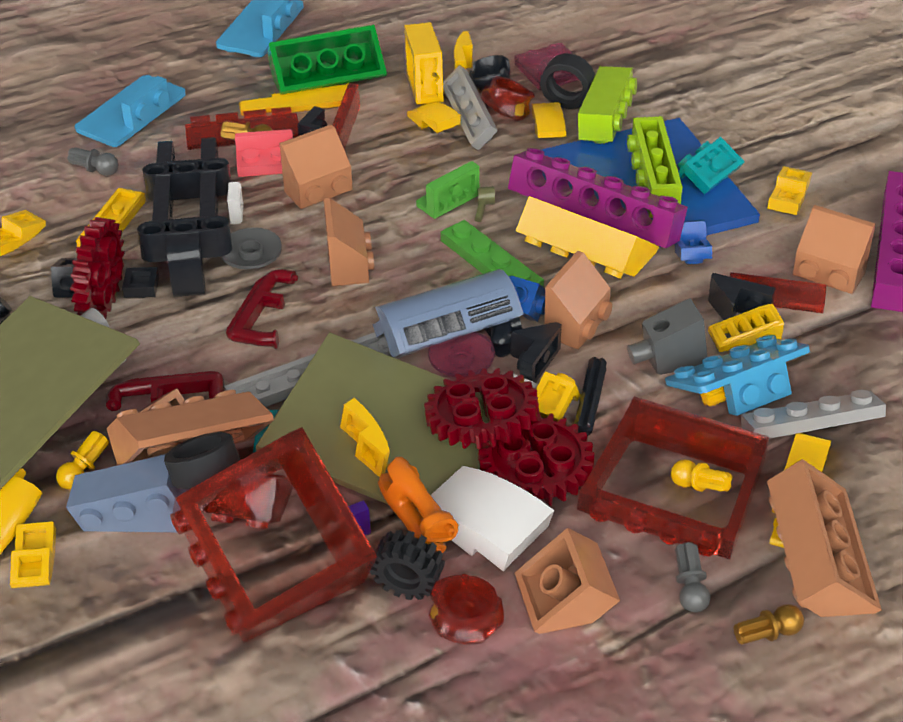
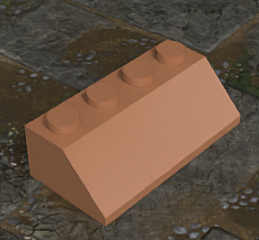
(157, 431)
(821, 543)

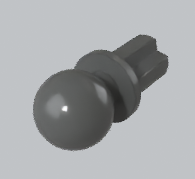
(105, 164)
(694, 595)

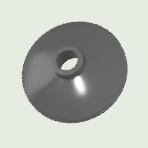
(253, 248)

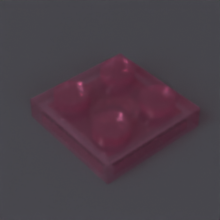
(535, 61)

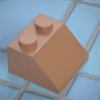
(315, 167)
(347, 246)
(834, 249)
(577, 300)
(566, 584)

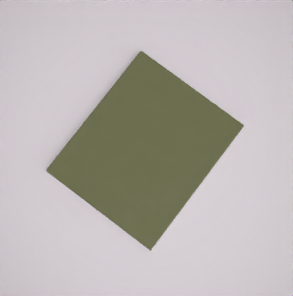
(47, 372)
(390, 393)

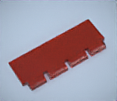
(203, 127)

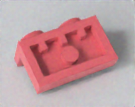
(260, 152)

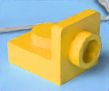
(556, 394)

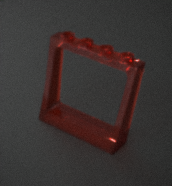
(688, 436)

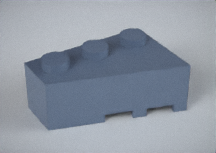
(125, 498)

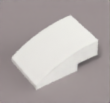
(492, 514)

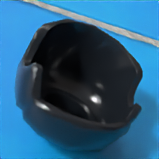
(488, 68)

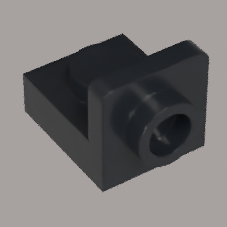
(312, 121)
(61, 278)

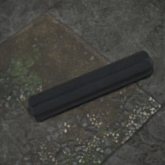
(590, 395)

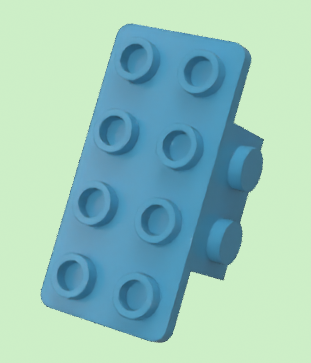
(258, 26)
(130, 110)
(748, 373)

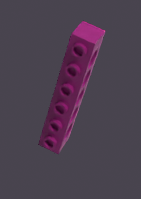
(667, 213)
(888, 275)

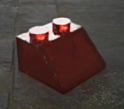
(257, 502)

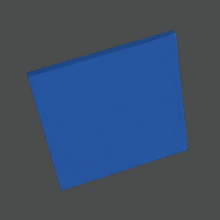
(720, 208)

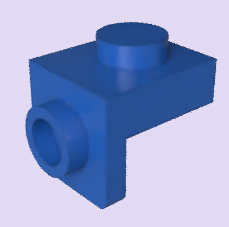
(693, 243)
(531, 297)

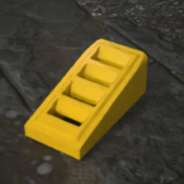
(753, 323)

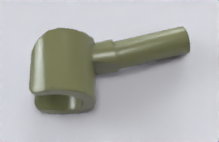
(486, 196)

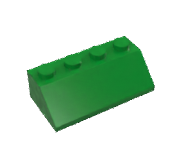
(326, 59)

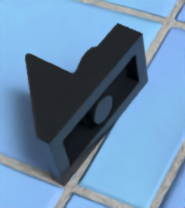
(736, 295)
(535, 348)

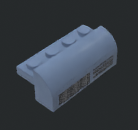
(447, 312)

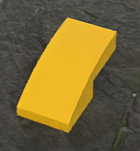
(463, 51)
(436, 116)
(548, 120)
(789, 190)
(18, 230)
(371, 443)
(33, 555)

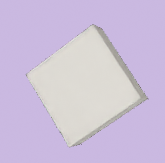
(235, 203)

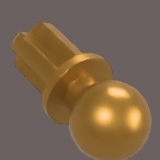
(229, 129)
(786, 620)

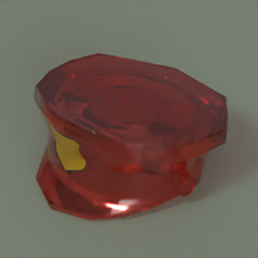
(508, 98)
(465, 609)

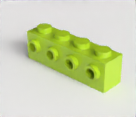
(606, 104)
(654, 158)

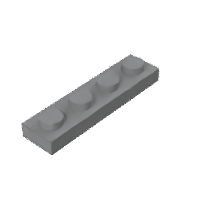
(468, 103)
(814, 415)

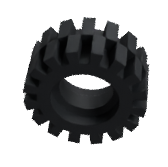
(407, 564)

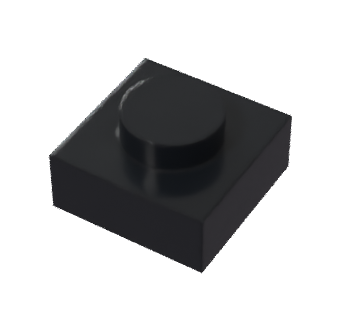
(140, 282)

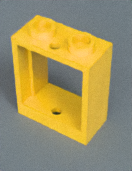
(422, 63)

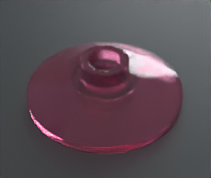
(462, 354)

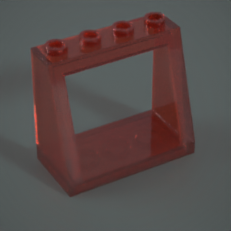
(324, 505)

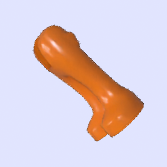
(404, 493)

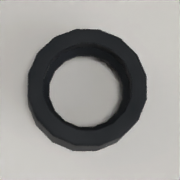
(574, 65)
(200, 459)

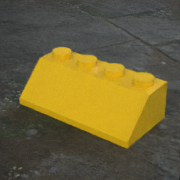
(573, 232)

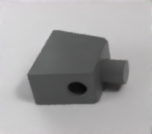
(672, 339)

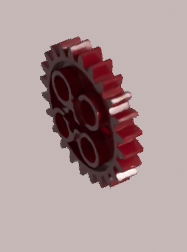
(98, 267)
(506, 401)
(543, 460)

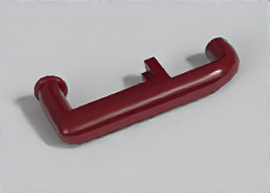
(258, 298)
(160, 385)

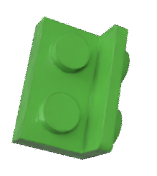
(450, 190)

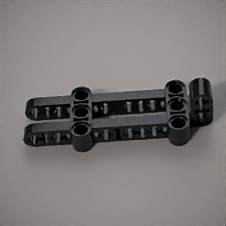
(186, 240)

